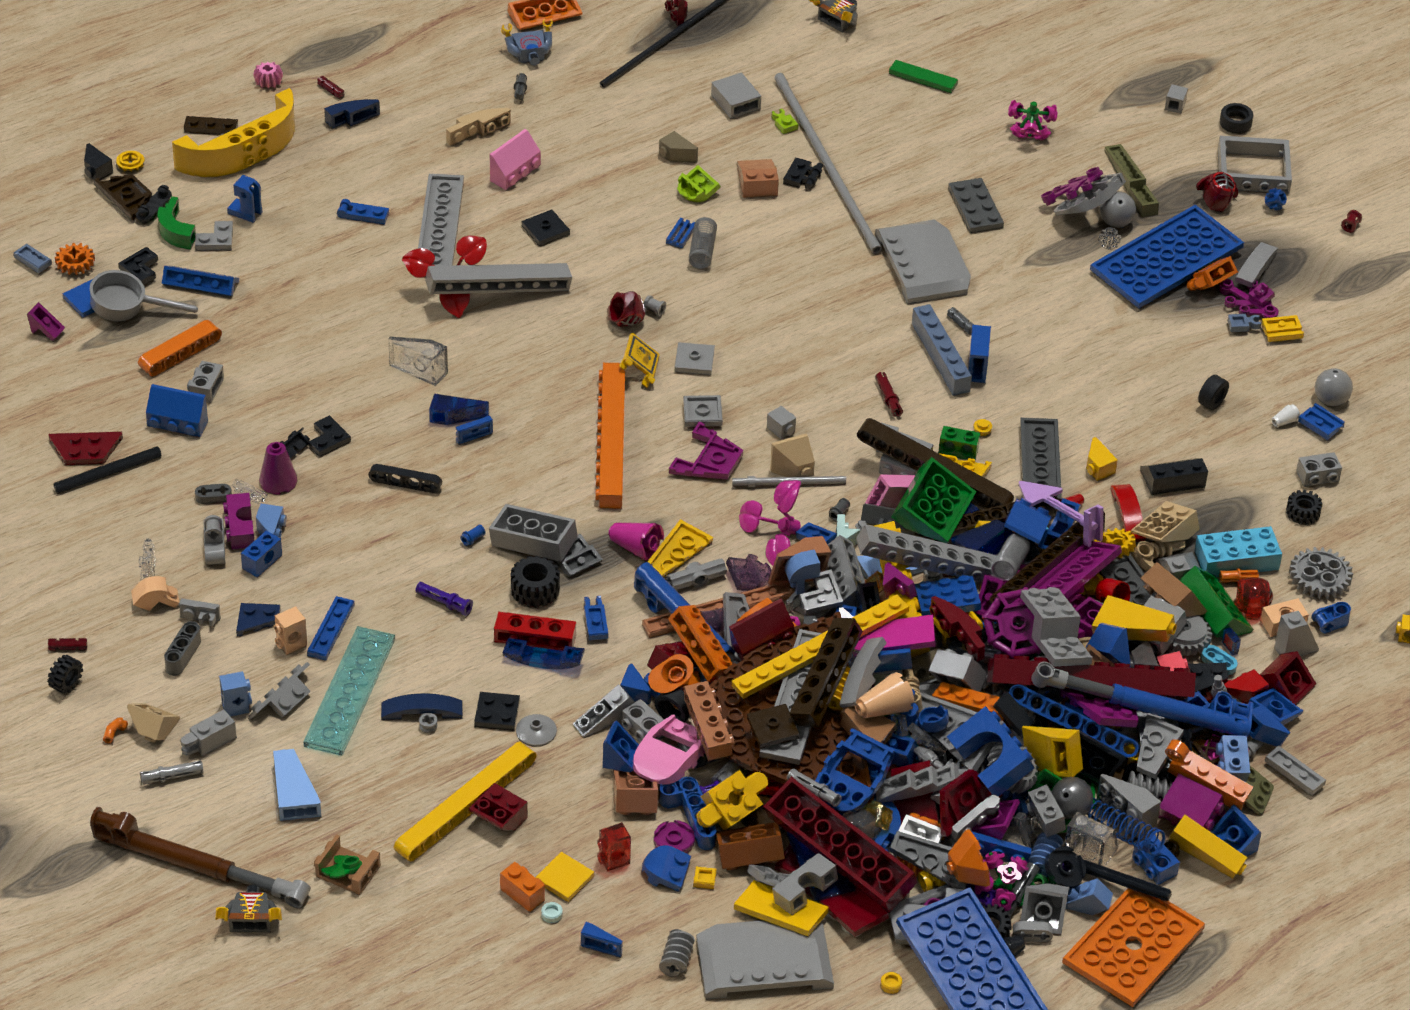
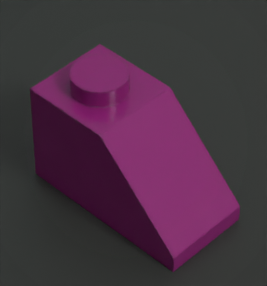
(988, 588)

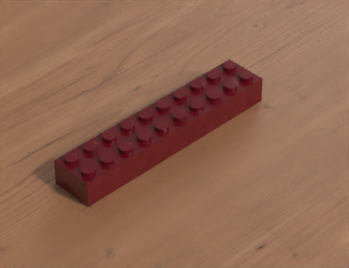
(1141, 677)

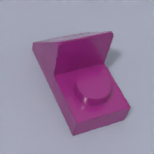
(42, 319)
(896, 580)

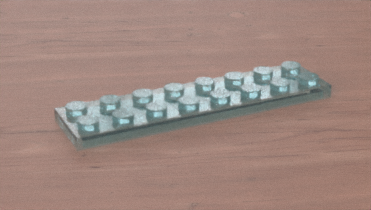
(349, 691)

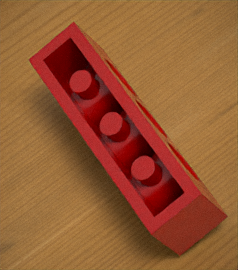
(536, 630)

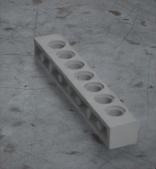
(924, 553)

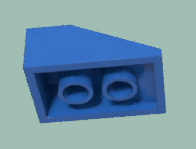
(1027, 520)

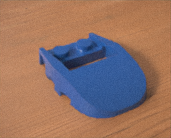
(854, 793)

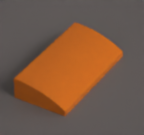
(533, 12)

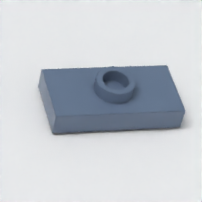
(32, 258)

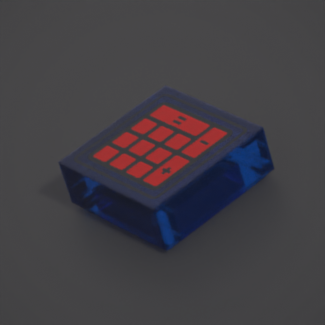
(1231, 641)

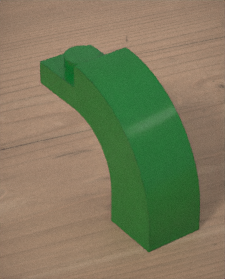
(173, 231)

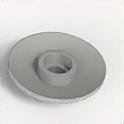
(536, 730)

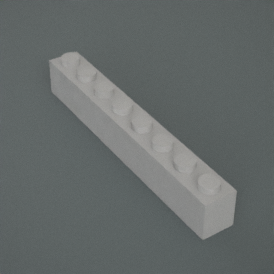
(498, 278)

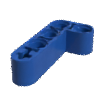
(687, 794)

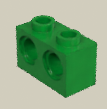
(959, 443)

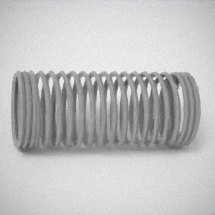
(709, 243)
(1007, 555)

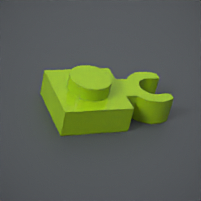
(784, 123)

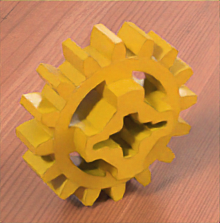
(1122, 538)

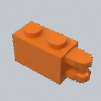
(1212, 274)

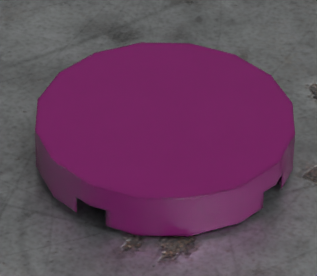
(675, 834)

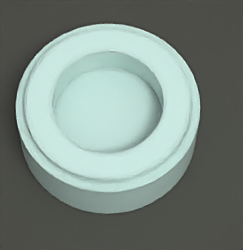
(551, 912)

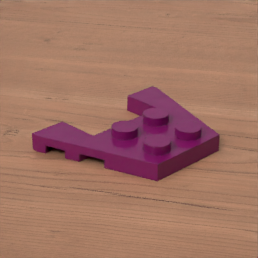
(716, 459)
(1101, 710)

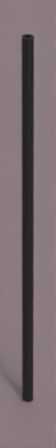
(661, 42)

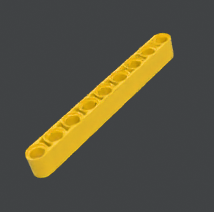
(456, 807)

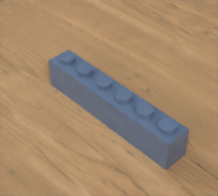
(941, 350)

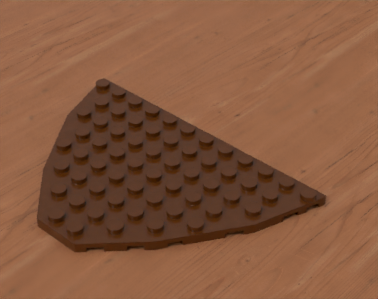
(821, 740)

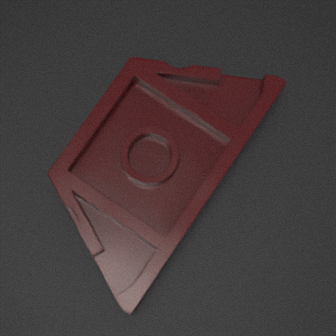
(85, 447)
(960, 798)

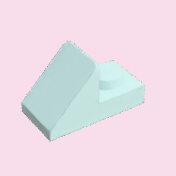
(843, 529)

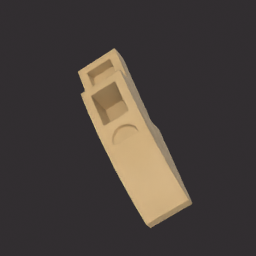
(478, 122)

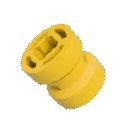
(928, 881)

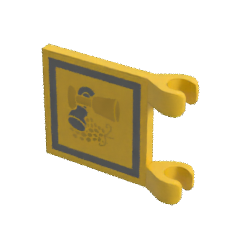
(642, 357)

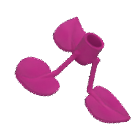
(785, 497)

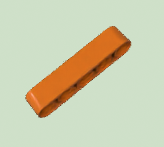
(179, 347)

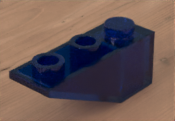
(454, 410)

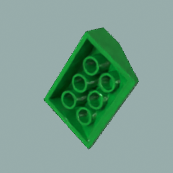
(934, 502)

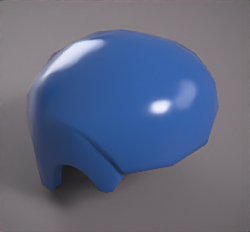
(933, 719)

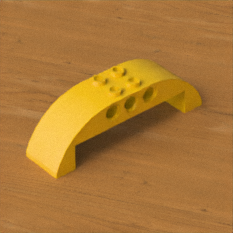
(240, 146)

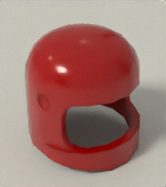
(1112, 588)

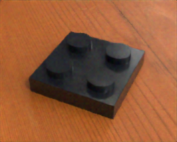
(497, 711)

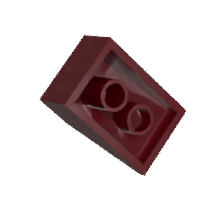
(921, 804)

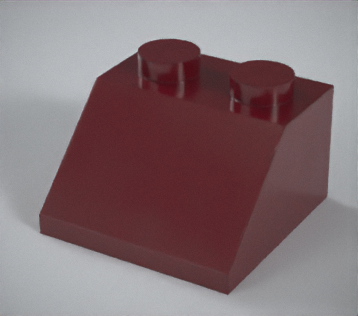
(1289, 676)

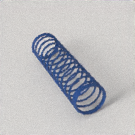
(1146, 848)

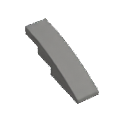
(1256, 264)
(860, 674)
(916, 784)

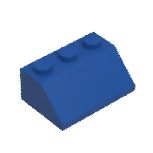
(176, 410)

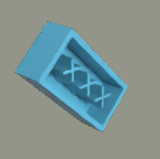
(1238, 549)

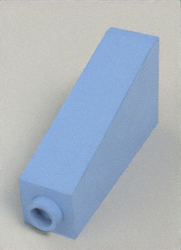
(294, 789)

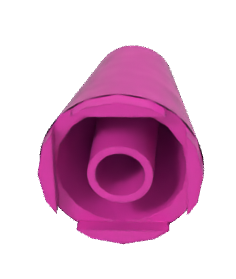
(637, 538)

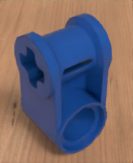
(1333, 616)

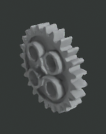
(1321, 572)

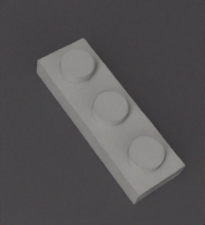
(1295, 770)

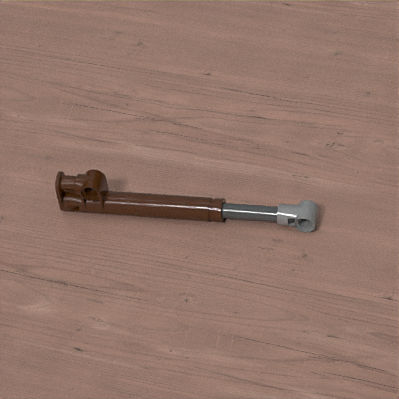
(124, 832)

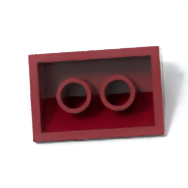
(761, 628)

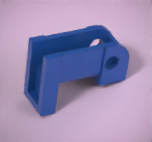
(249, 199)

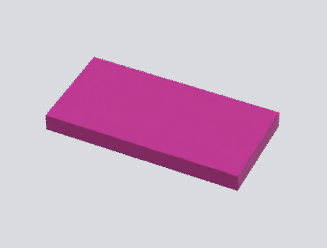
(904, 634)

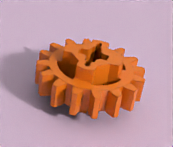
(74, 258)

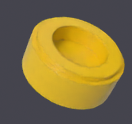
(891, 982)

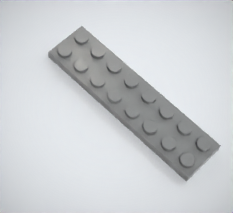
(441, 216)
(792, 750)

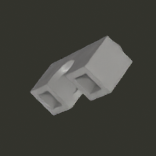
(791, 892)

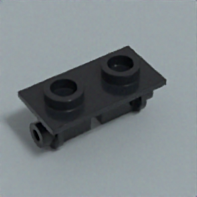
(296, 440)

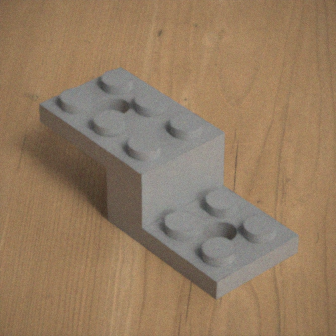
(1056, 627)

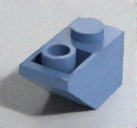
(270, 519)
(1089, 897)

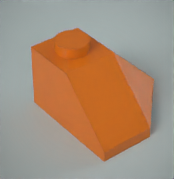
(967, 862)

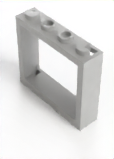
(1256, 147)

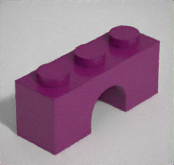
(238, 510)

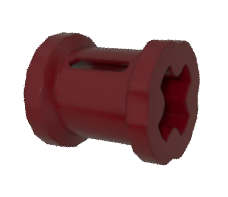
(1351, 220)

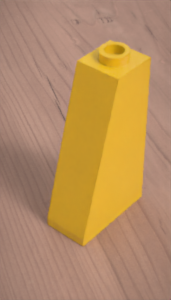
(1141, 621)
(1208, 847)

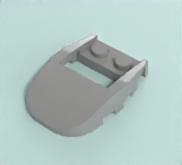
(1101, 192)

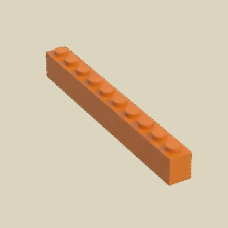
(611, 436)

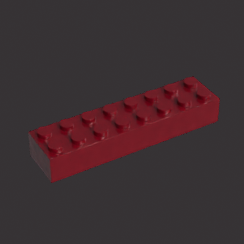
(842, 843)

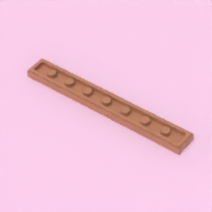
(661, 625)

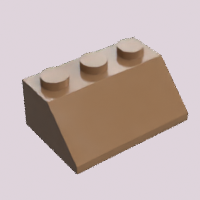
(1169, 588)

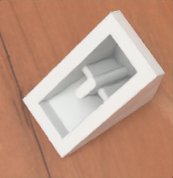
(921, 829)

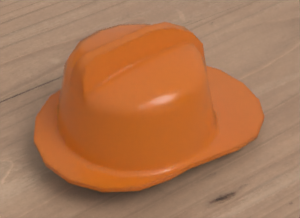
(671, 674)

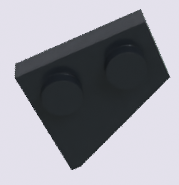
(1205, 674)

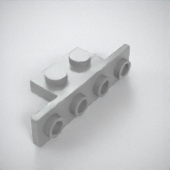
(287, 696)

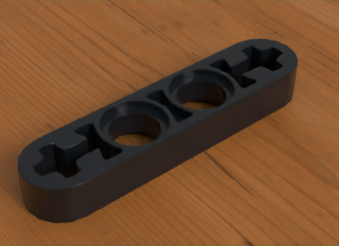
(383, 474)

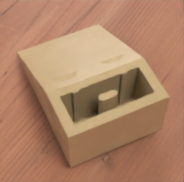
(1169, 523)

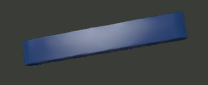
(1066, 713)

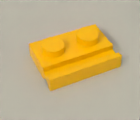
(1282, 328)

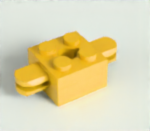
(731, 800)

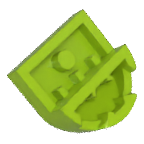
(697, 185)

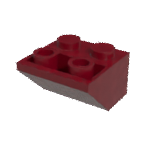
(501, 808)

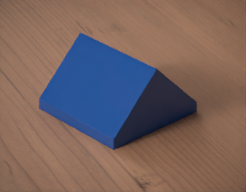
(1111, 642)
(619, 749)
(1238, 831)

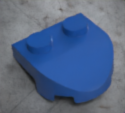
(666, 866)

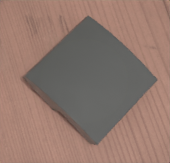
(579, 557)

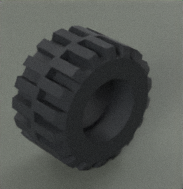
(535, 581)

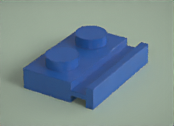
(1321, 421)

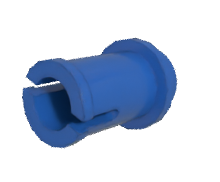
(469, 537)

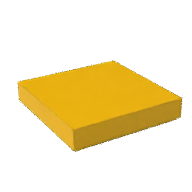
(565, 876)

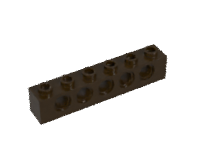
(826, 672)

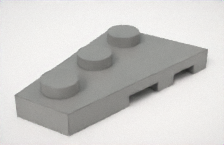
(733, 608)
(1154, 743)

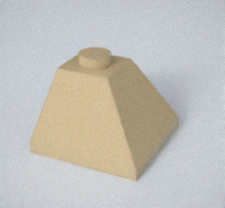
(792, 457)
(152, 721)

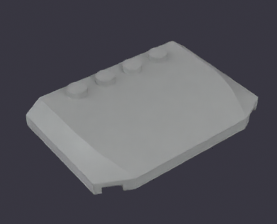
(925, 260)
(761, 957)

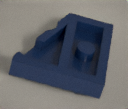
(256, 616)

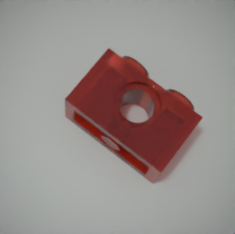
(614, 847)

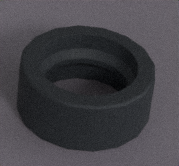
(1236, 126)
(666, 709)

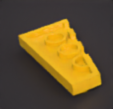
(678, 547)

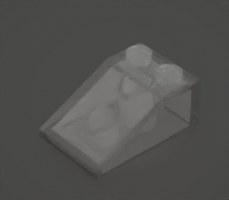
(419, 358)

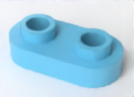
(1214, 654)

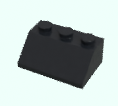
(1175, 476)
(1098, 758)

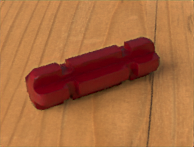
(330, 87)
(67, 643)

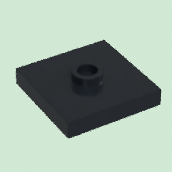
(545, 227)

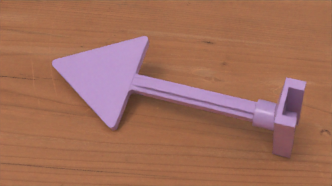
(1091, 520)

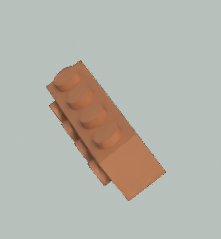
(708, 720)

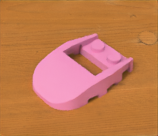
(663, 762)

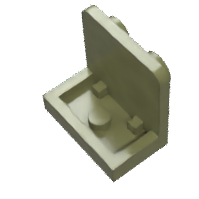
(1260, 793)

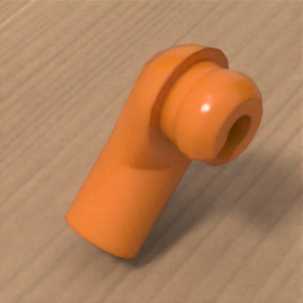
(110, 730)

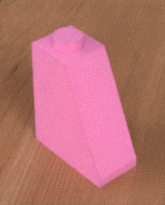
(889, 490)

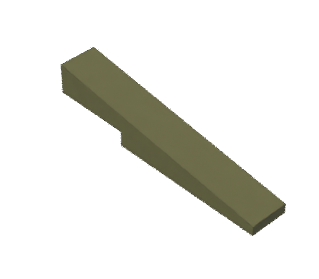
(1135, 181)

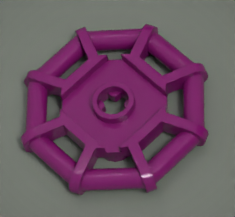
(1007, 629)

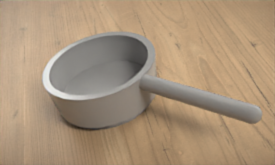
(120, 295)

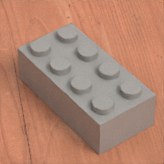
(533, 532)

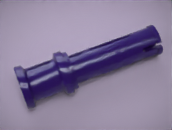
(451, 600)

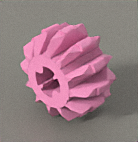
(268, 75)

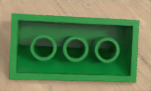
(1220, 607)

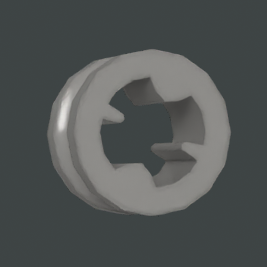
(424, 726)

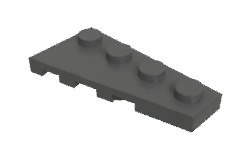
(925, 855)

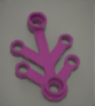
(1073, 185)
(1227, 287)

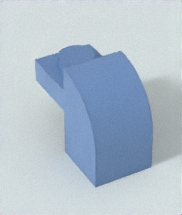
(802, 567)

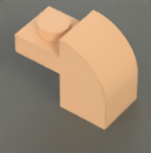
(154, 590)

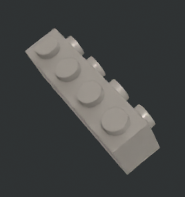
(845, 568)

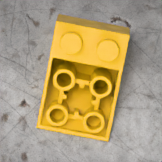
(1054, 749)

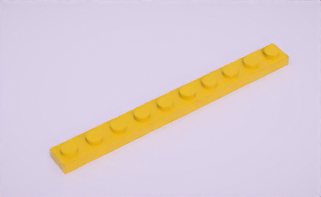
(806, 652)

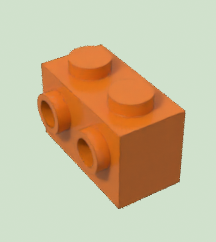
(522, 886)

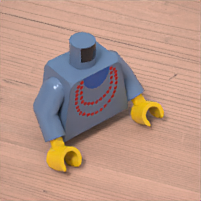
(529, 45)

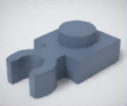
(1242, 323)

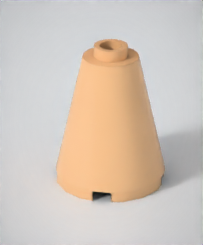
(886, 698)

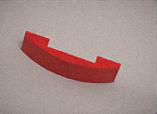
(1128, 507)

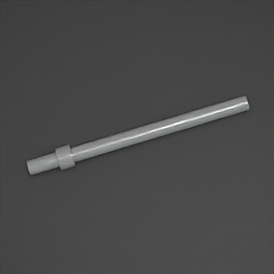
(751, 481)

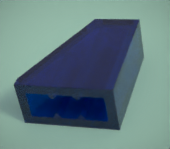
(985, 538)

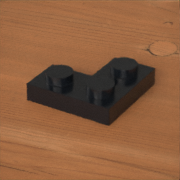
(139, 264)
(331, 436)

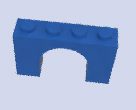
(1011, 764)

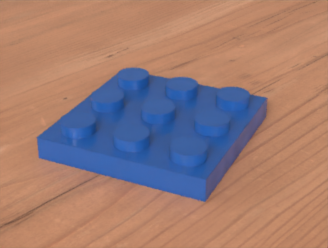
(958, 591)

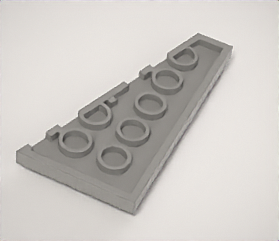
(957, 716)

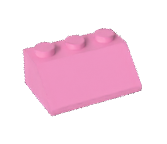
(514, 160)

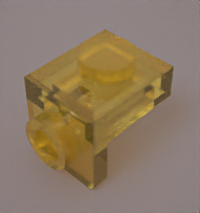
(882, 813)

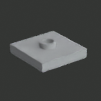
(694, 358)
(702, 409)

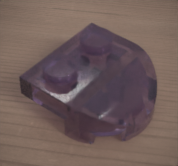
(748, 572)

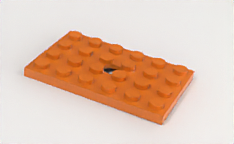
(1126, 972)

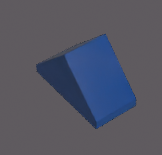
(635, 685)

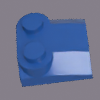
(1277, 705)

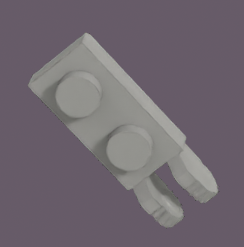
(976, 816)

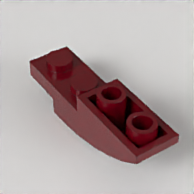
(959, 623)

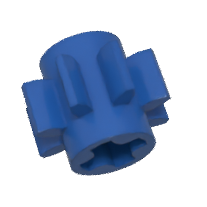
(1275, 199)

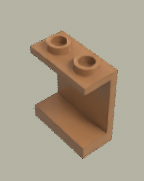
(351, 882)

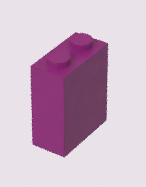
(1192, 800)

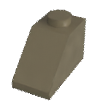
(677, 148)

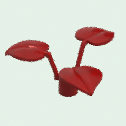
(469, 248)

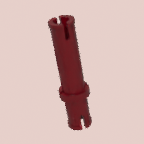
(891, 399)

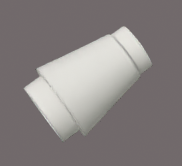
(1287, 415)

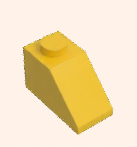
(1100, 461)

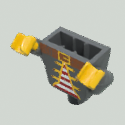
(837, 13)
(249, 911)

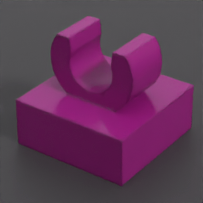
(1261, 294)

